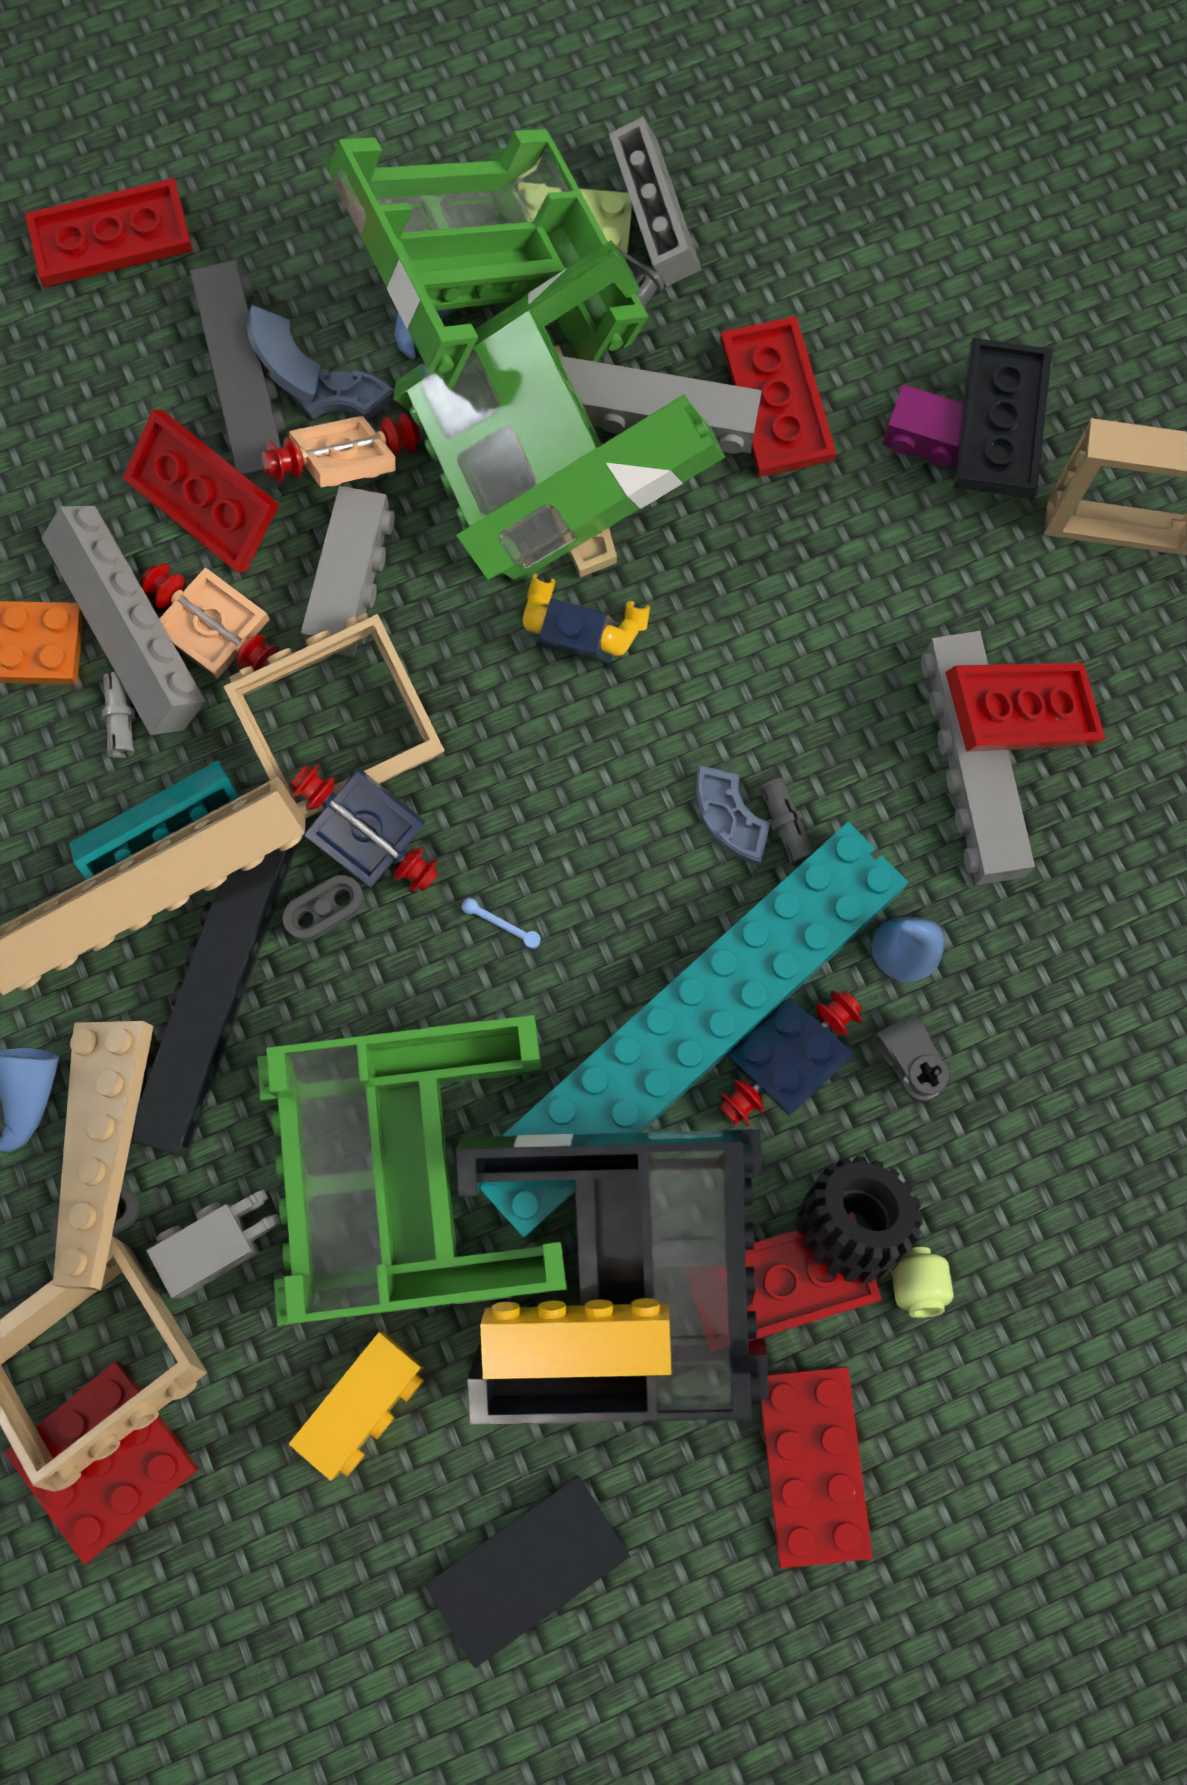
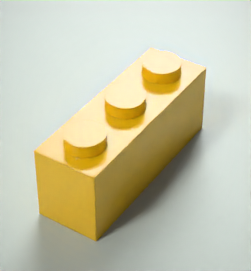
(358, 1407)

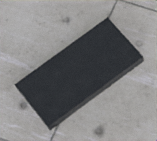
(1003, 418)
(526, 1571)

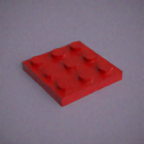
(110, 1490)

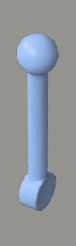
(531, 939)

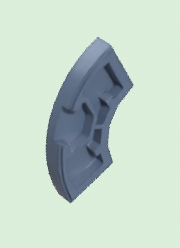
(274, 345)
(347, 392)
(727, 815)

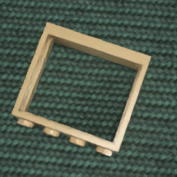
(1126, 448)
(319, 647)
(42, 1312)

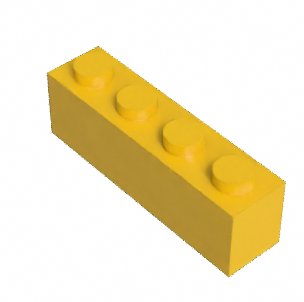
(576, 1340)

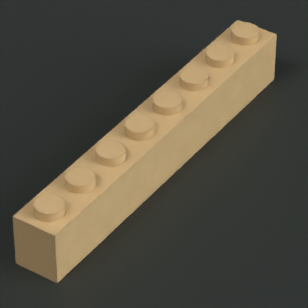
(148, 883)

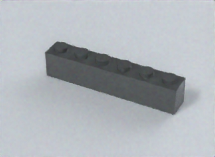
(239, 374)

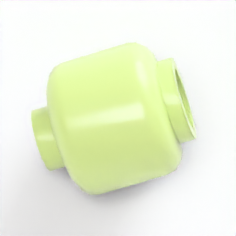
(922, 1283)

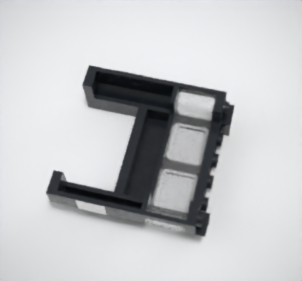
(653, 1223)

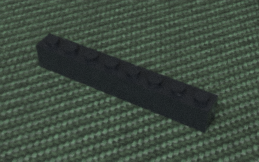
(207, 1005)

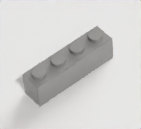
(655, 201)
(349, 563)

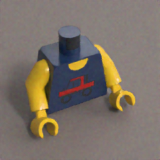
(577, 628)

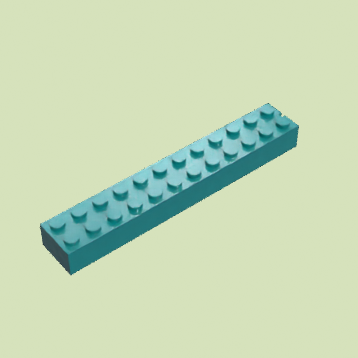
(706, 1011)

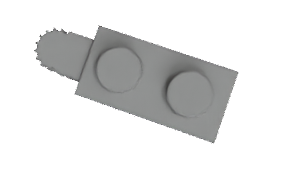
(209, 1246)

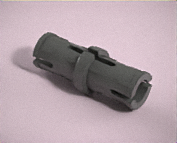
(786, 820)

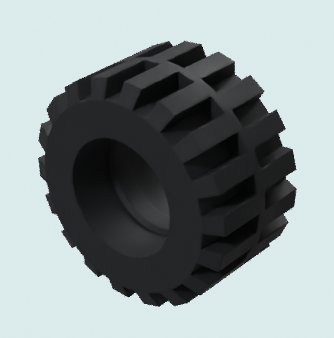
(842, 1242)

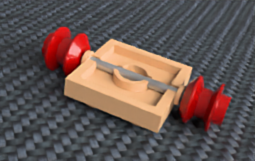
(342, 450)
(209, 620)

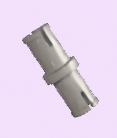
(117, 717)

